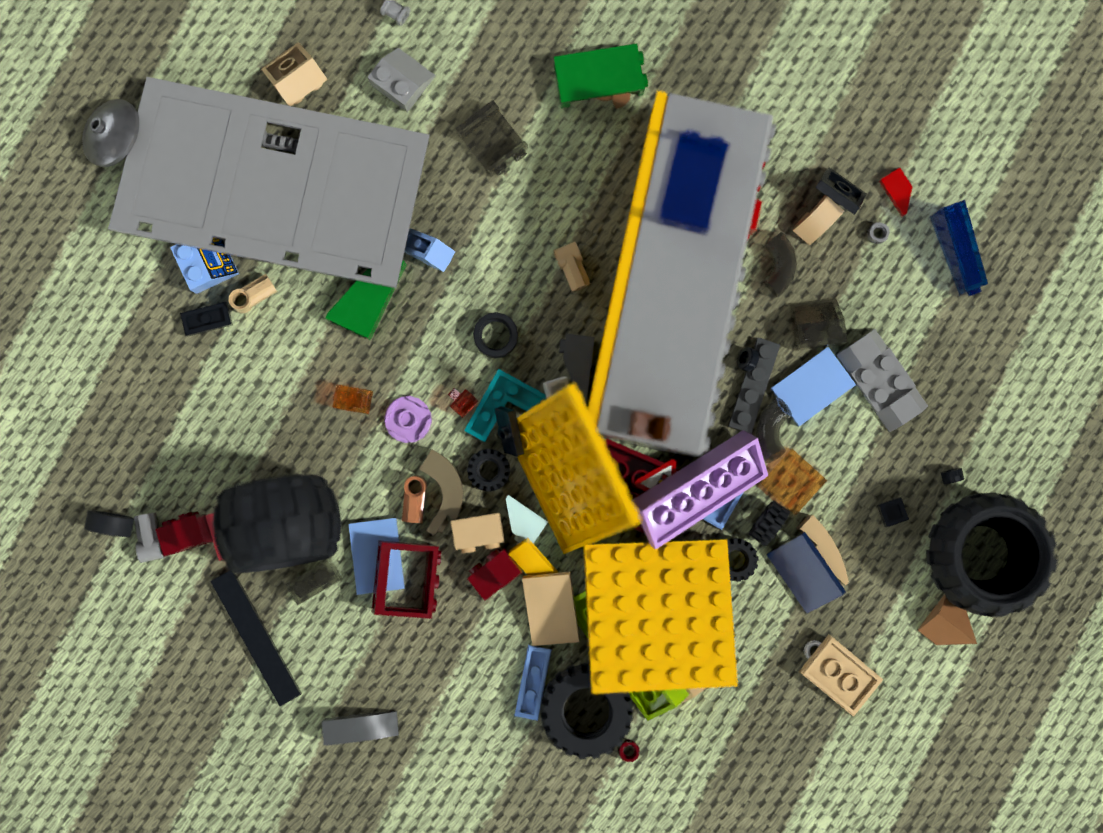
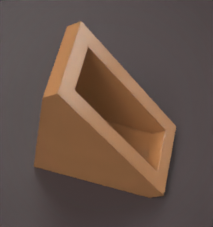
(948, 625)

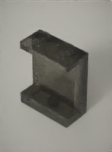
(492, 139)

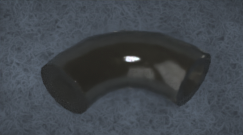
(783, 265)
(768, 429)

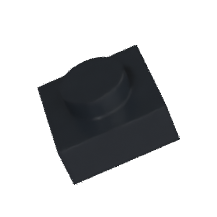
(893, 512)

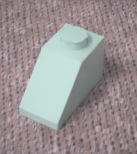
(524, 521)

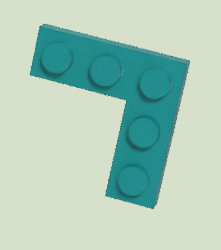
(501, 390)

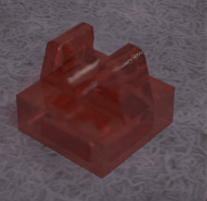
(462, 402)

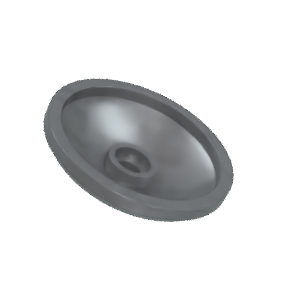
(110, 132)

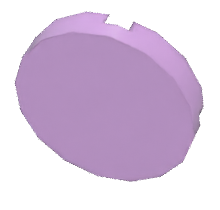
(414, 422)

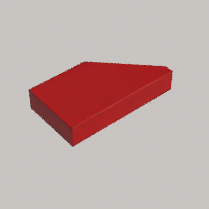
(898, 190)

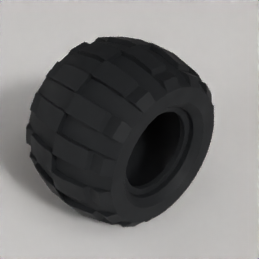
(276, 523)
(1028, 561)

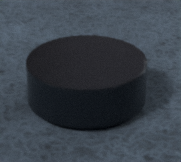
(747, 359)

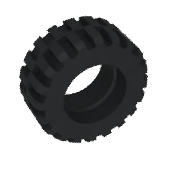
(575, 742)

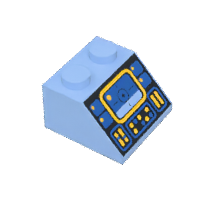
(203, 267)

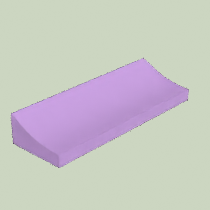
(700, 488)

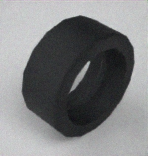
(495, 317)
(109, 523)

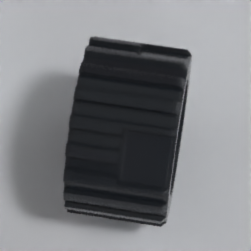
(952, 476)

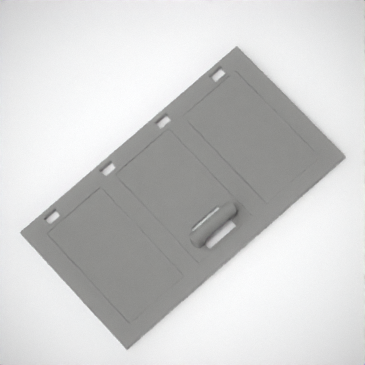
(205, 176)

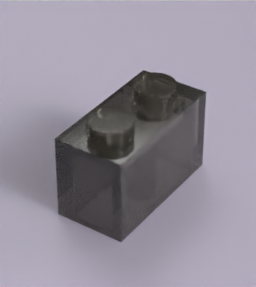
(314, 581)

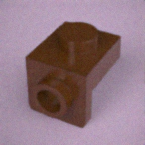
(649, 426)

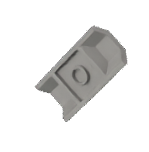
(882, 380)

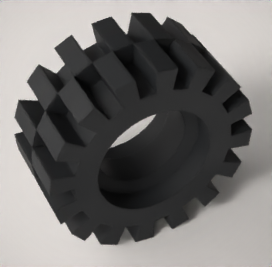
(474, 470)
(769, 523)
(750, 559)

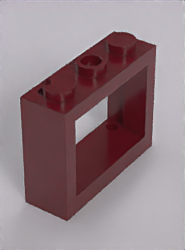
(431, 580)

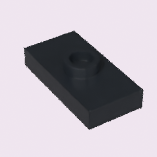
(206, 319)
(509, 431)

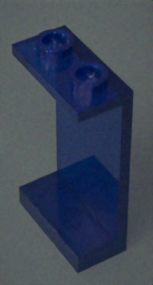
(693, 182)

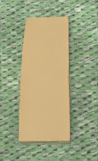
(825, 546)

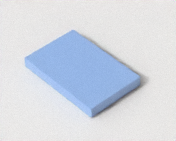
(813, 386)
(364, 547)

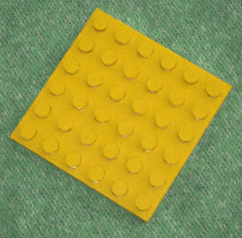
(573, 472)
(659, 616)

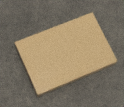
(551, 608)
(841, 675)

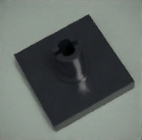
(841, 191)

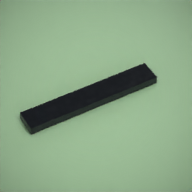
(256, 637)

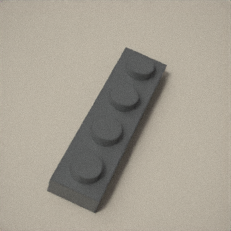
(754, 387)

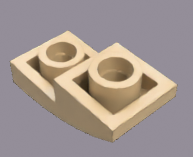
(820, 219)

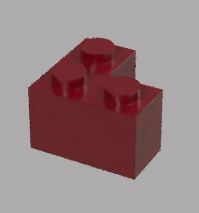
(183, 534)
(494, 574)

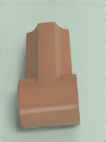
(414, 502)

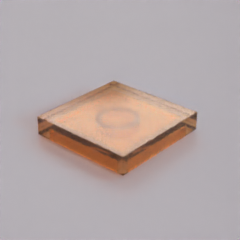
(793, 482)

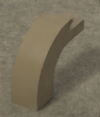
(452, 489)

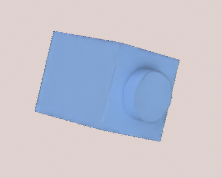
(428, 250)

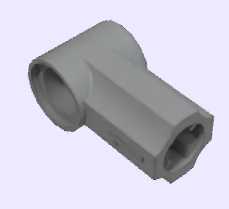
(148, 545)

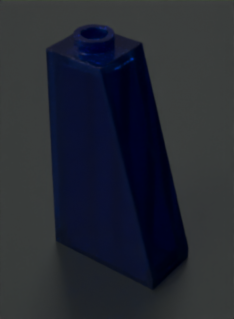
(960, 247)

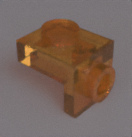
(352, 399)

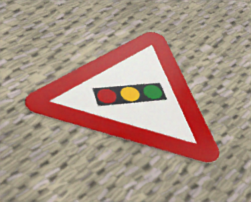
(656, 476)

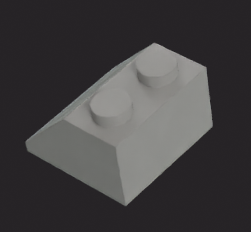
(400, 78)

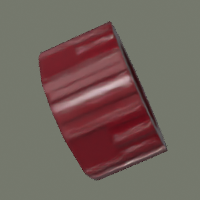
(629, 758)

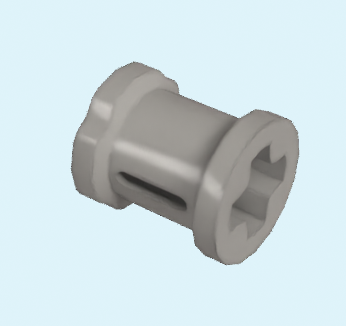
(395, 11)

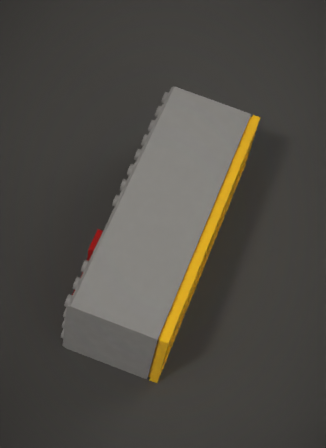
(676, 285)

